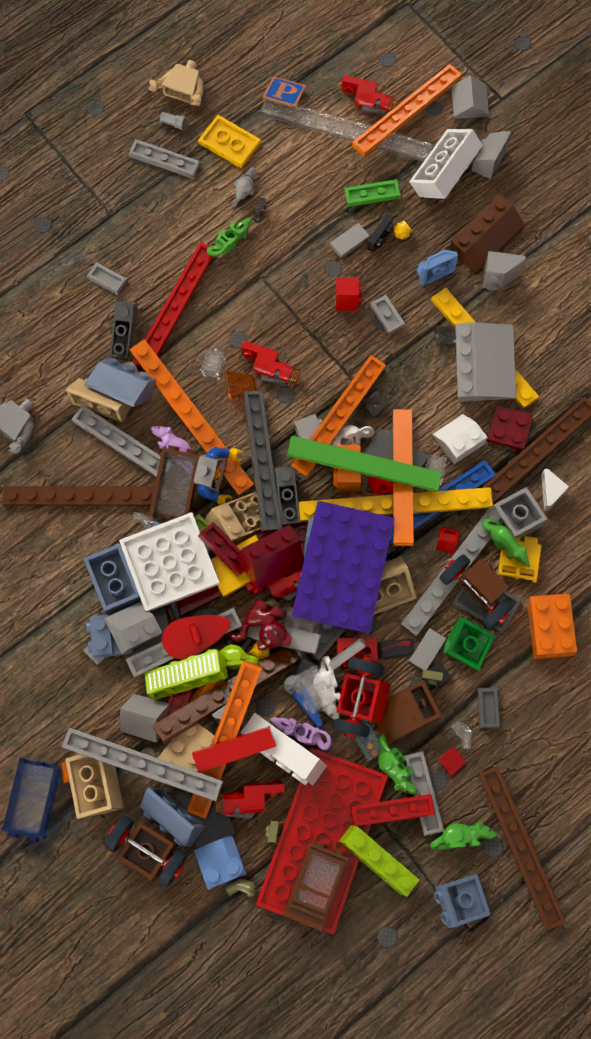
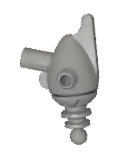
(244, 186)

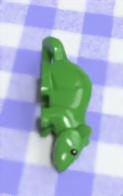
(228, 239)
(503, 539)
(392, 765)
(458, 835)

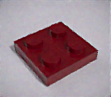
(510, 428)

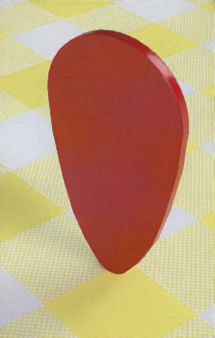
(193, 634)

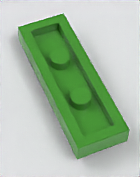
(372, 193)

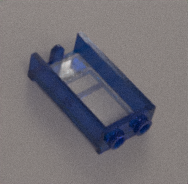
(31, 799)

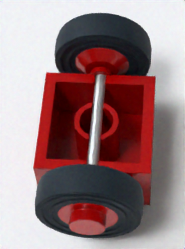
(361, 698)

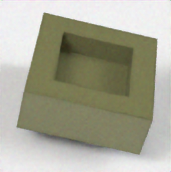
(431, 677)
(273, 831)

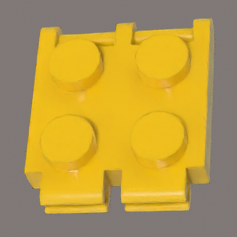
(511, 565)

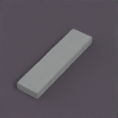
(164, 159)
(301, 640)
(421, 779)

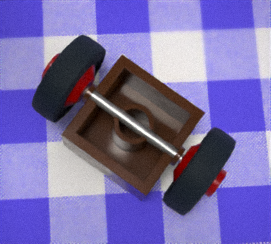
(482, 585)
(146, 851)

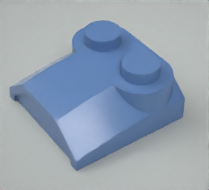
(437, 266)
(220, 862)

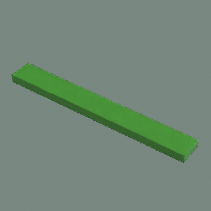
(364, 463)

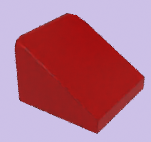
(447, 540)
(451, 761)

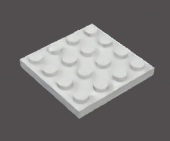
(169, 562)

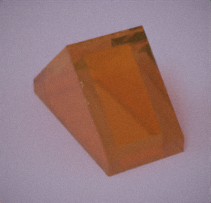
(238, 383)

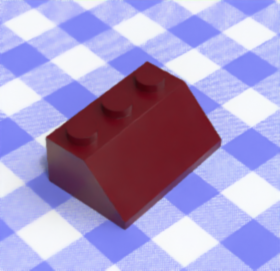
(271, 557)

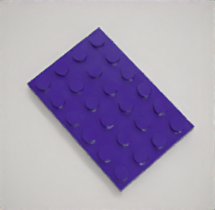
(343, 567)

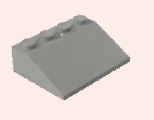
(485, 361)

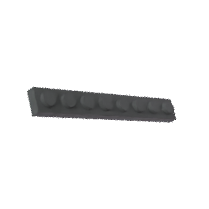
(262, 461)

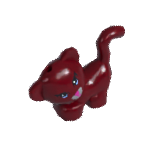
(272, 633)

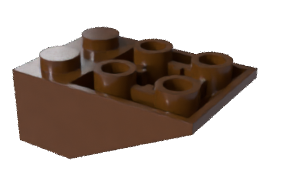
(408, 712)

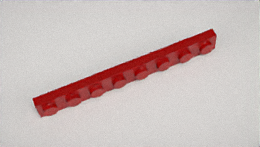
(178, 299)

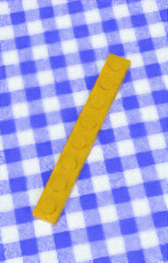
(456, 314)

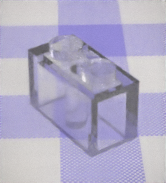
(313, 690)

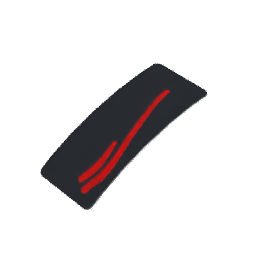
(395, 648)

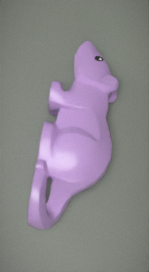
(169, 438)
(303, 732)

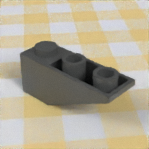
(123, 328)
(287, 495)

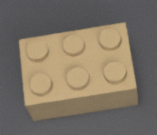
(181, 747)

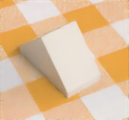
(552, 488)

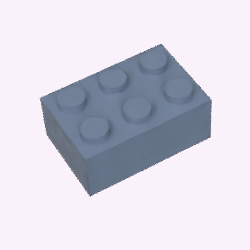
(112, 579)

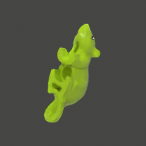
(235, 655)

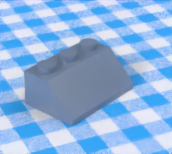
(121, 382)
(171, 816)

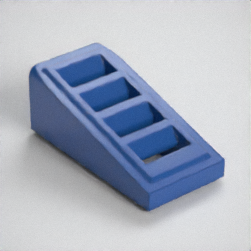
(314, 718)

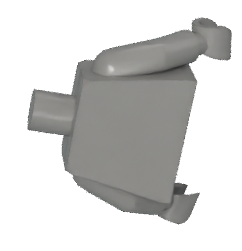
(16, 423)

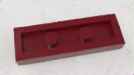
(222, 547)

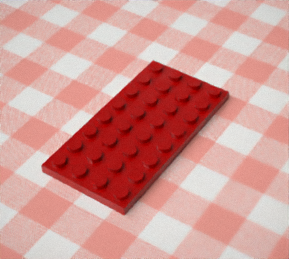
(323, 816)

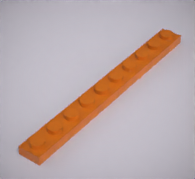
(188, 413)

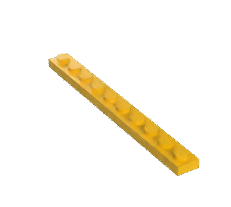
(422, 502)

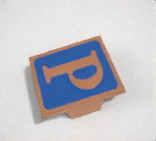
(284, 92)

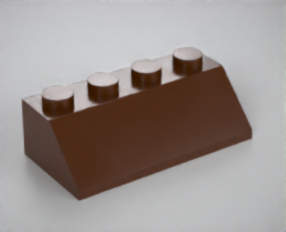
(487, 233)

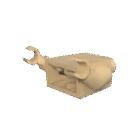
(181, 83)

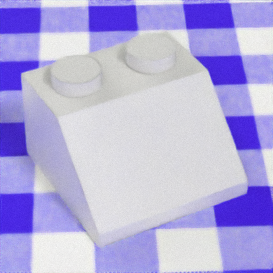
(460, 438)

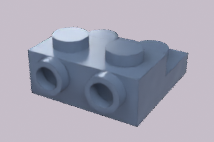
(102, 641)
(461, 901)

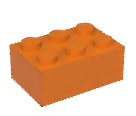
(551, 626)

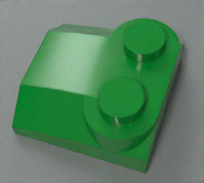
(468, 643)

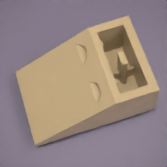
(237, 518)

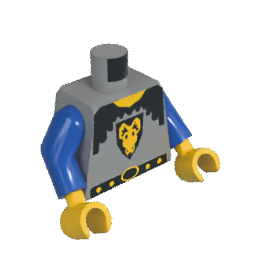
(211, 472)

